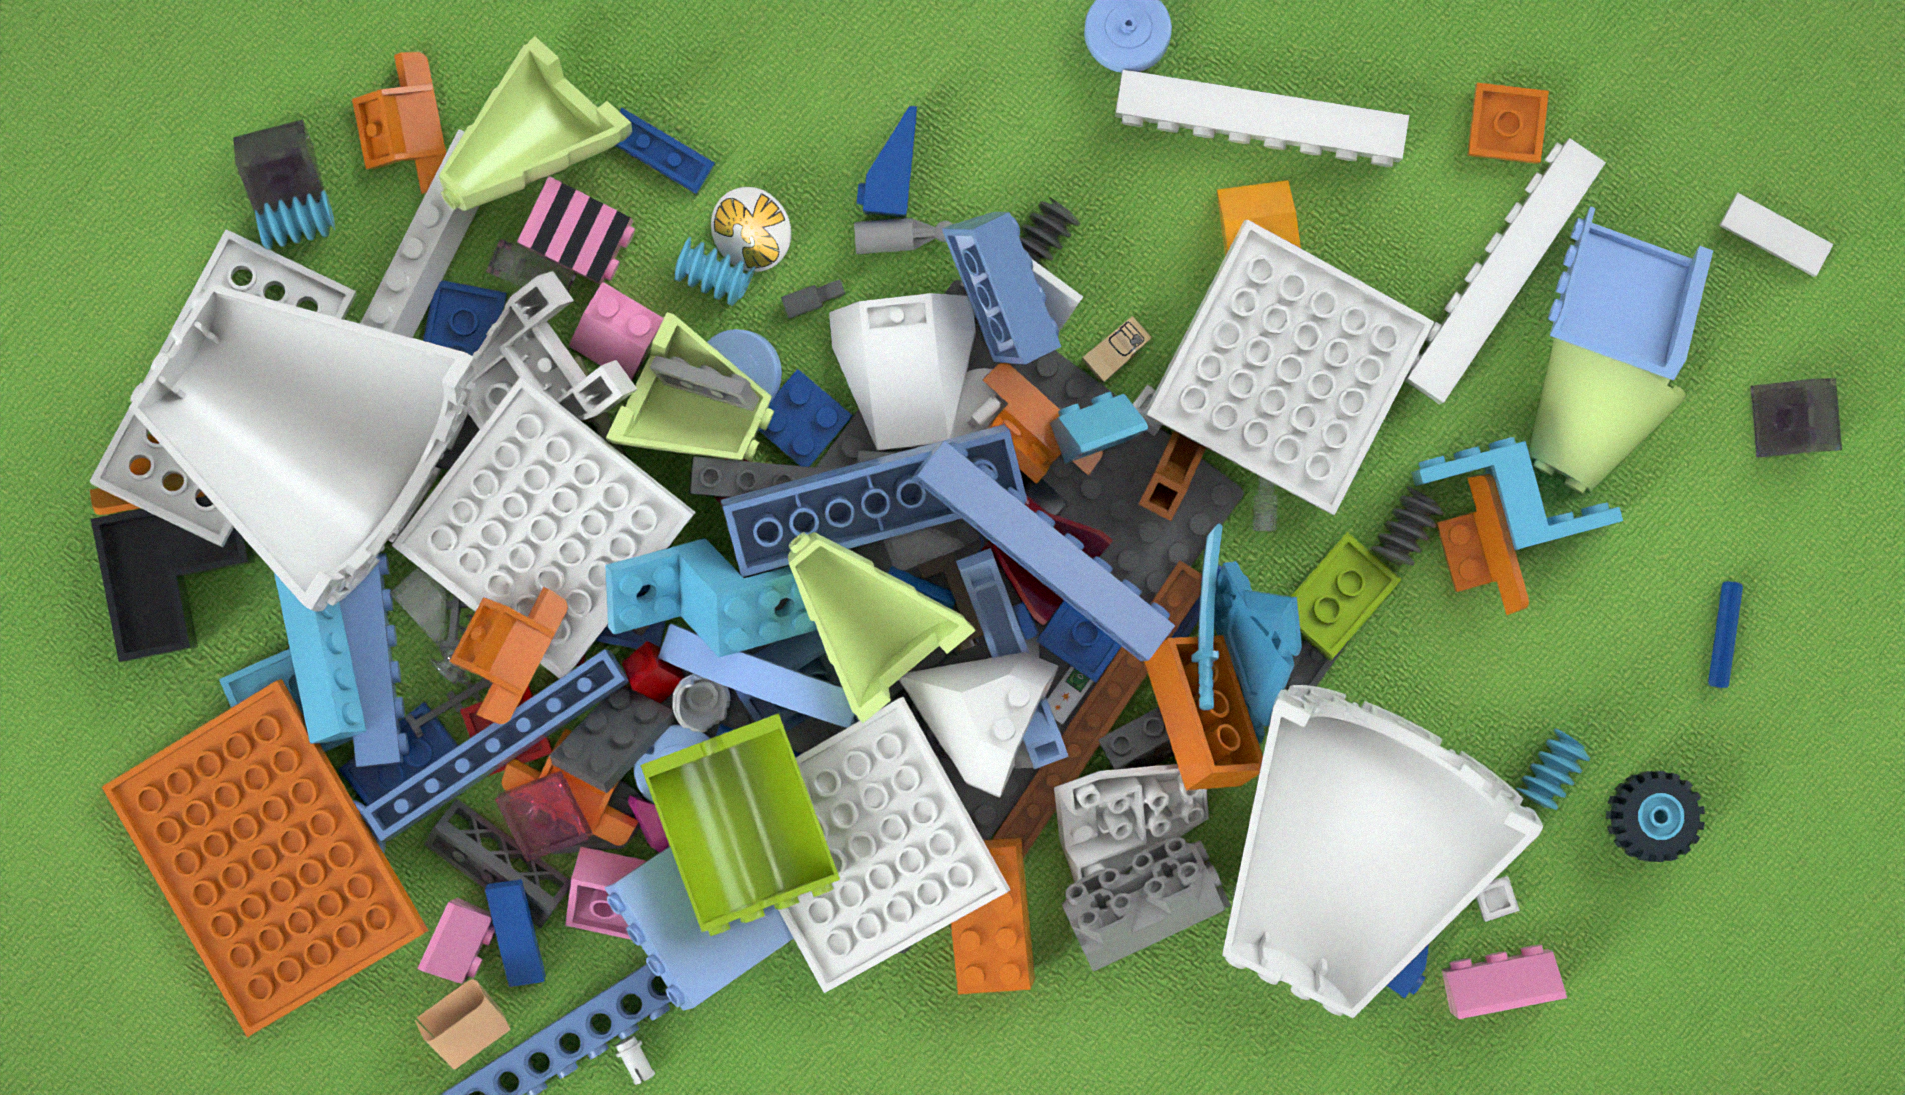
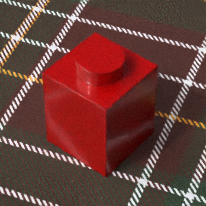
(650, 674)

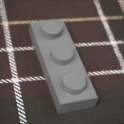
(705, 382)

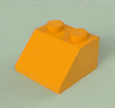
(1263, 204)

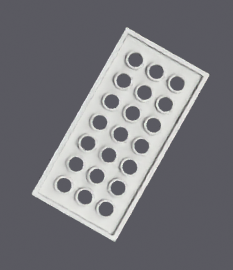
(131, 437)

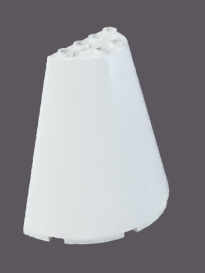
(305, 430)
(1362, 847)

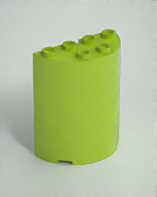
(740, 824)

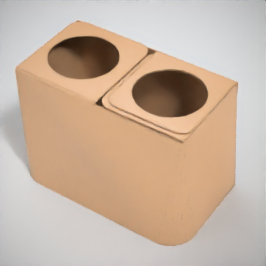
(463, 1023)

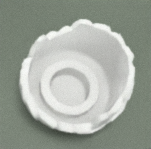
(700, 703)

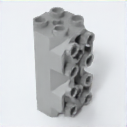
(1154, 900)

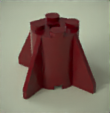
(1037, 596)

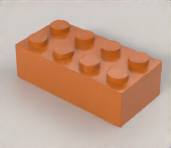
(1209, 745)
(995, 940)

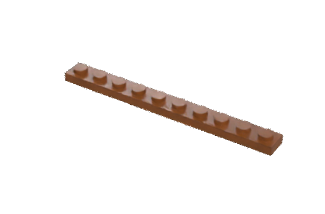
(1096, 717)

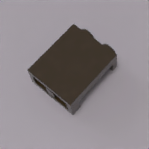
(947, 565)

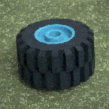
(1655, 816)

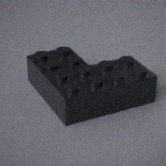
(144, 578)

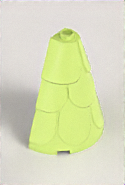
(527, 132)
(868, 620)

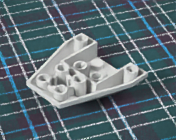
(906, 364)
(1121, 812)

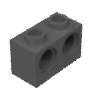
(1138, 743)

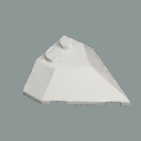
(981, 711)

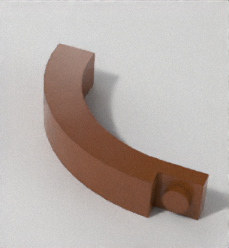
(1172, 475)

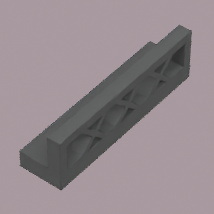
(494, 866)

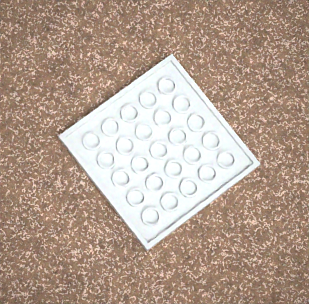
(1289, 367)
(536, 509)
(897, 842)

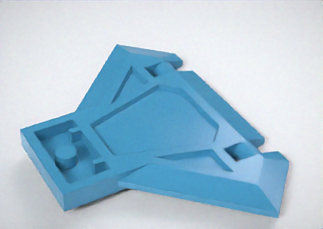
(1260, 638)

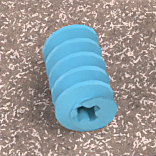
(295, 220)
(712, 272)
(1554, 771)

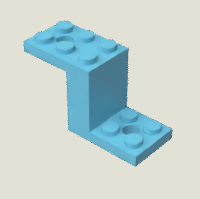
(1518, 492)
(708, 594)

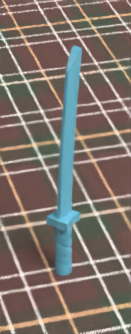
(1205, 655)

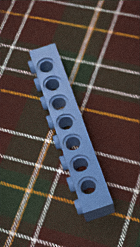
(577, 1022)

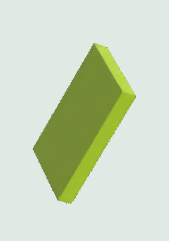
(1341, 595)

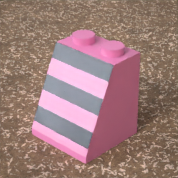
(576, 231)

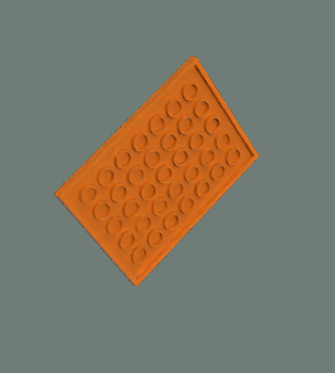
(264, 858)

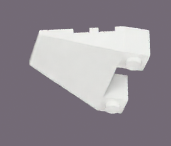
(528, 346)

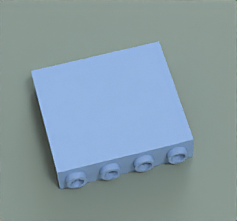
(1628, 298)
(677, 950)

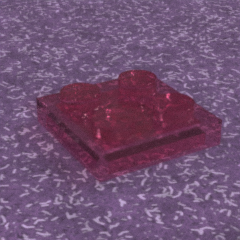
(543, 816)

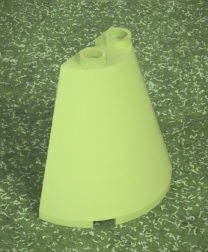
(1595, 414)
(684, 421)

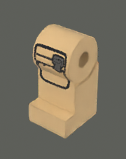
(1116, 349)

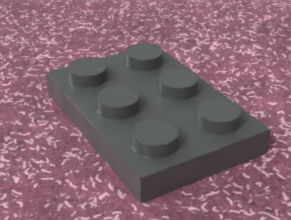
(612, 738)

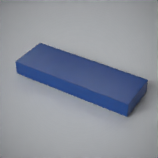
(665, 154)
(515, 933)

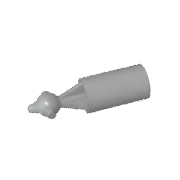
(895, 235)

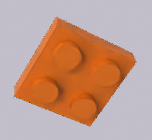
(1508, 123)

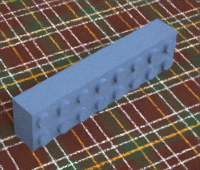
(855, 502)

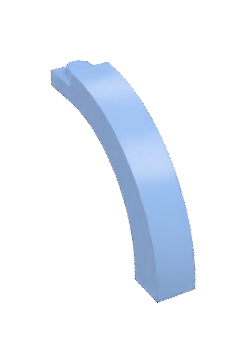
(1005, 638)
(758, 678)

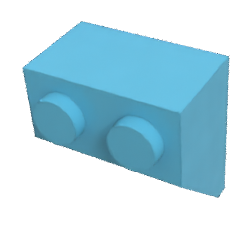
(1097, 426)

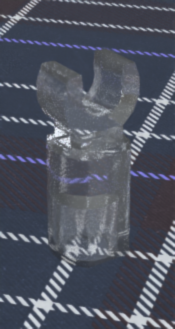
(1265, 507)

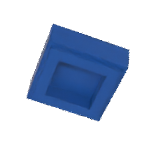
(1025, 621)

